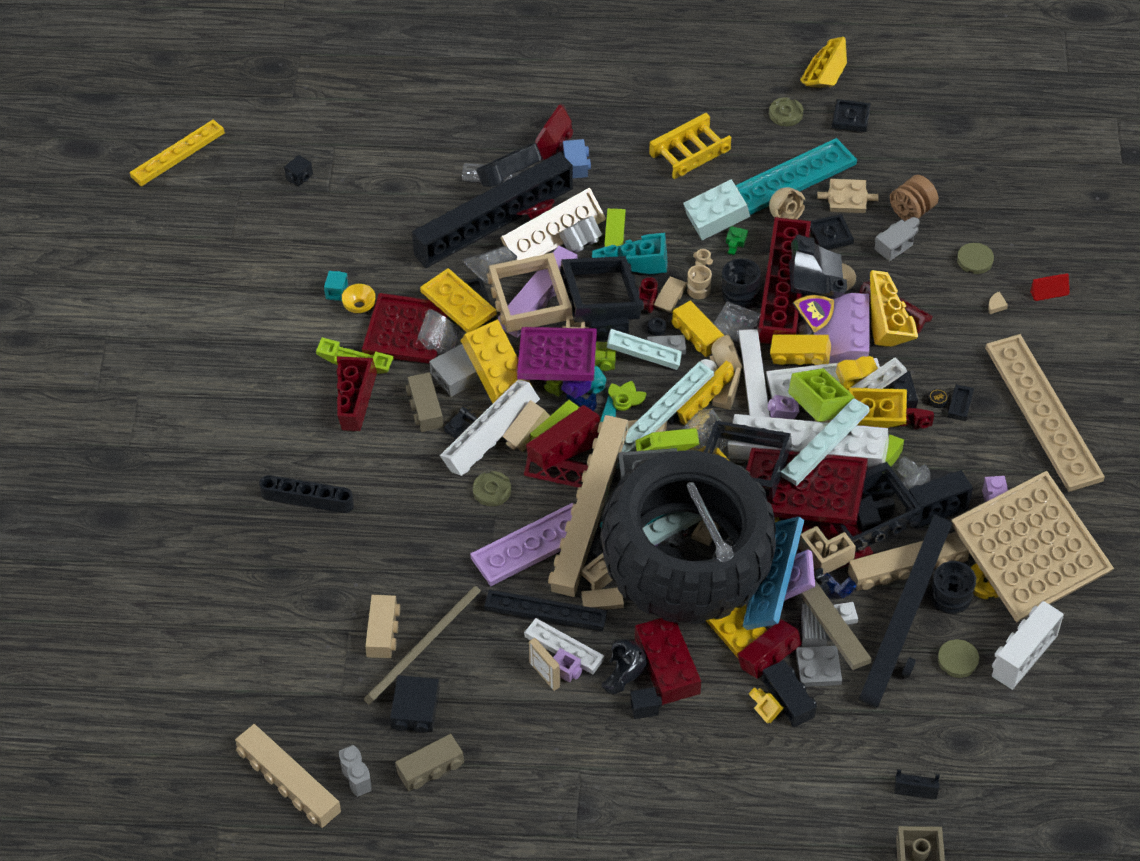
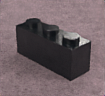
(789, 692)

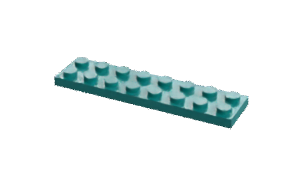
(796, 173)

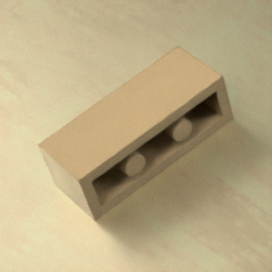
(382, 626)

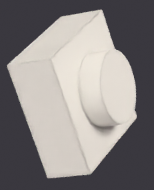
(847, 612)

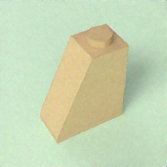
(527, 421)

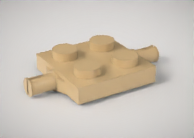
(847, 196)

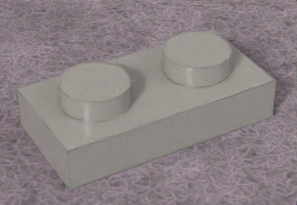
(676, 342)

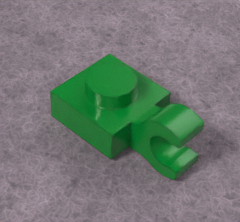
(735, 238)

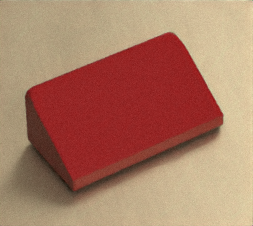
(1050, 287)

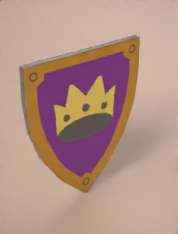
(815, 310)

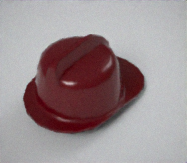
(538, 209)

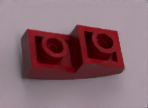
(918, 418)

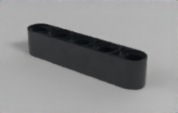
(306, 494)

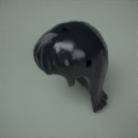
(629, 665)

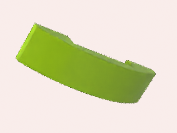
(330, 349)

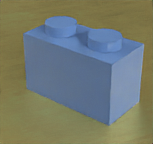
(577, 154)

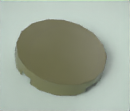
(786, 111)
(975, 258)
(492, 488)
(958, 658)

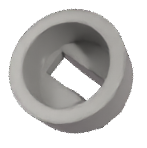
(803, 328)

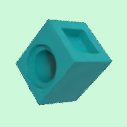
(335, 285)

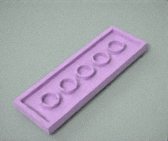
(522, 547)

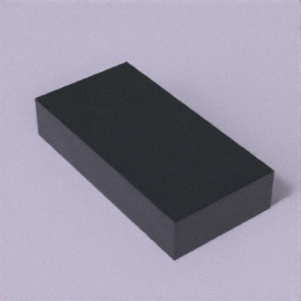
(960, 402)

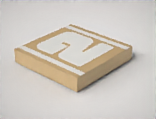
(544, 663)

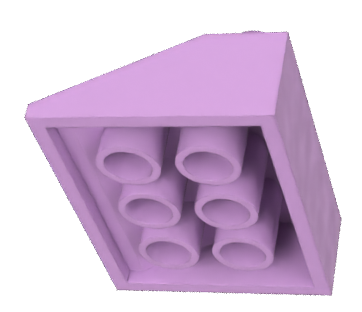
(848, 328)

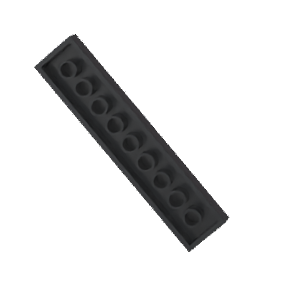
(491, 210)

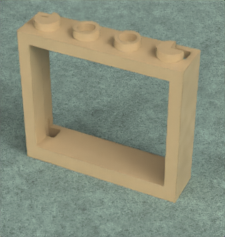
(536, 317)

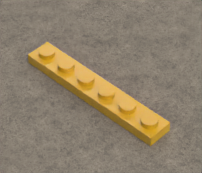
(177, 152)

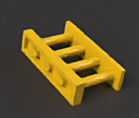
(689, 132)

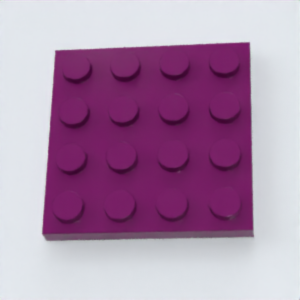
(557, 354)

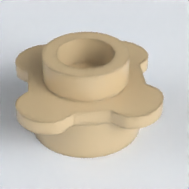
(703, 257)

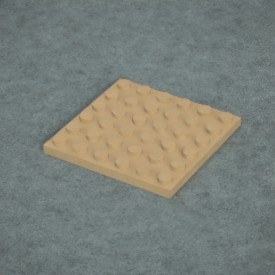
(1031, 545)

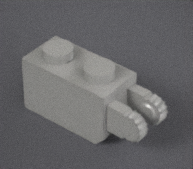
(897, 238)

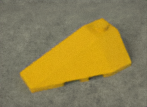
(888, 315)

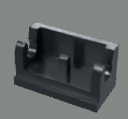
(916, 785)

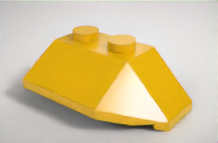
(826, 65)

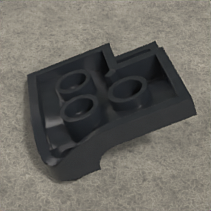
(815, 269)

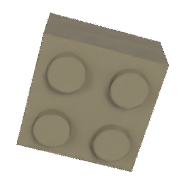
(920, 844)

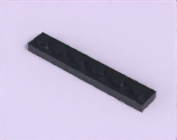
(546, 610)

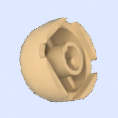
(787, 203)
(724, 350)

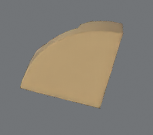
(997, 303)

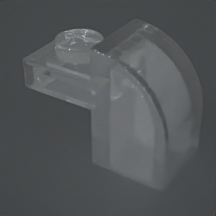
(913, 474)

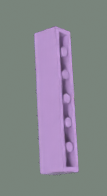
(537, 290)

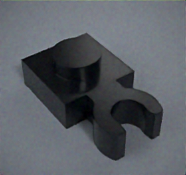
(822, 580)

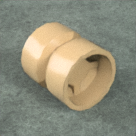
(699, 282)

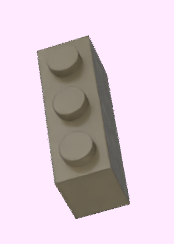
(424, 402)
(429, 762)

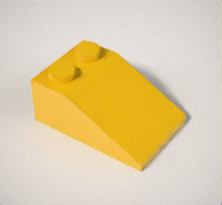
(886, 406)

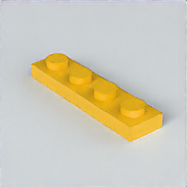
(707, 392)

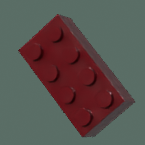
(668, 660)

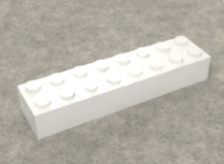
(859, 442)

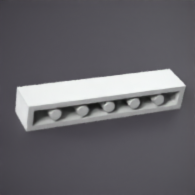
(488, 428)

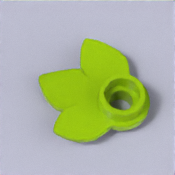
(625, 394)

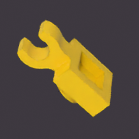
(767, 705)

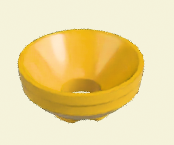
(358, 293)

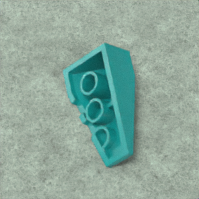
(644, 255)

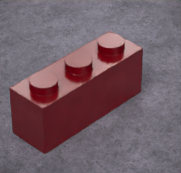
(769, 648)

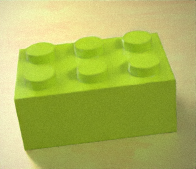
(819, 393)

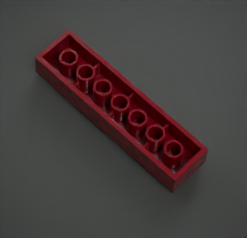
(778, 311)

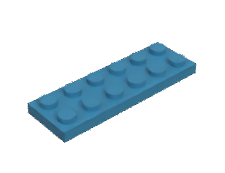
(767, 602)

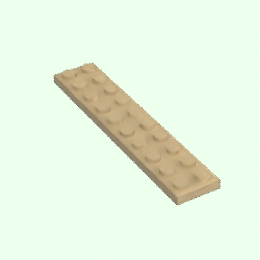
(1045, 413)

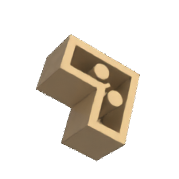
(827, 553)

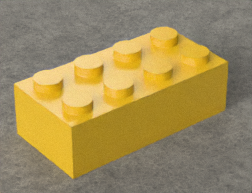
(492, 358)

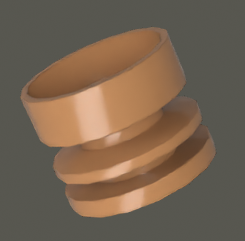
(914, 198)

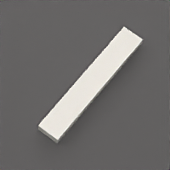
(753, 373)

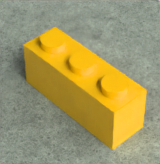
(696, 327)
(800, 349)

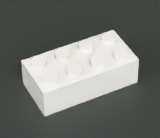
(1026, 644)

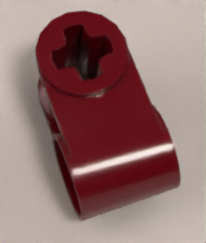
(648, 293)

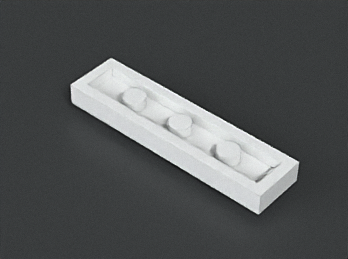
(554, 640)

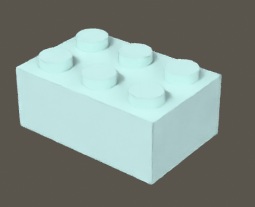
(716, 209)

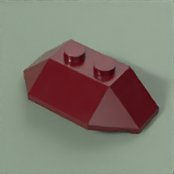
(554, 133)

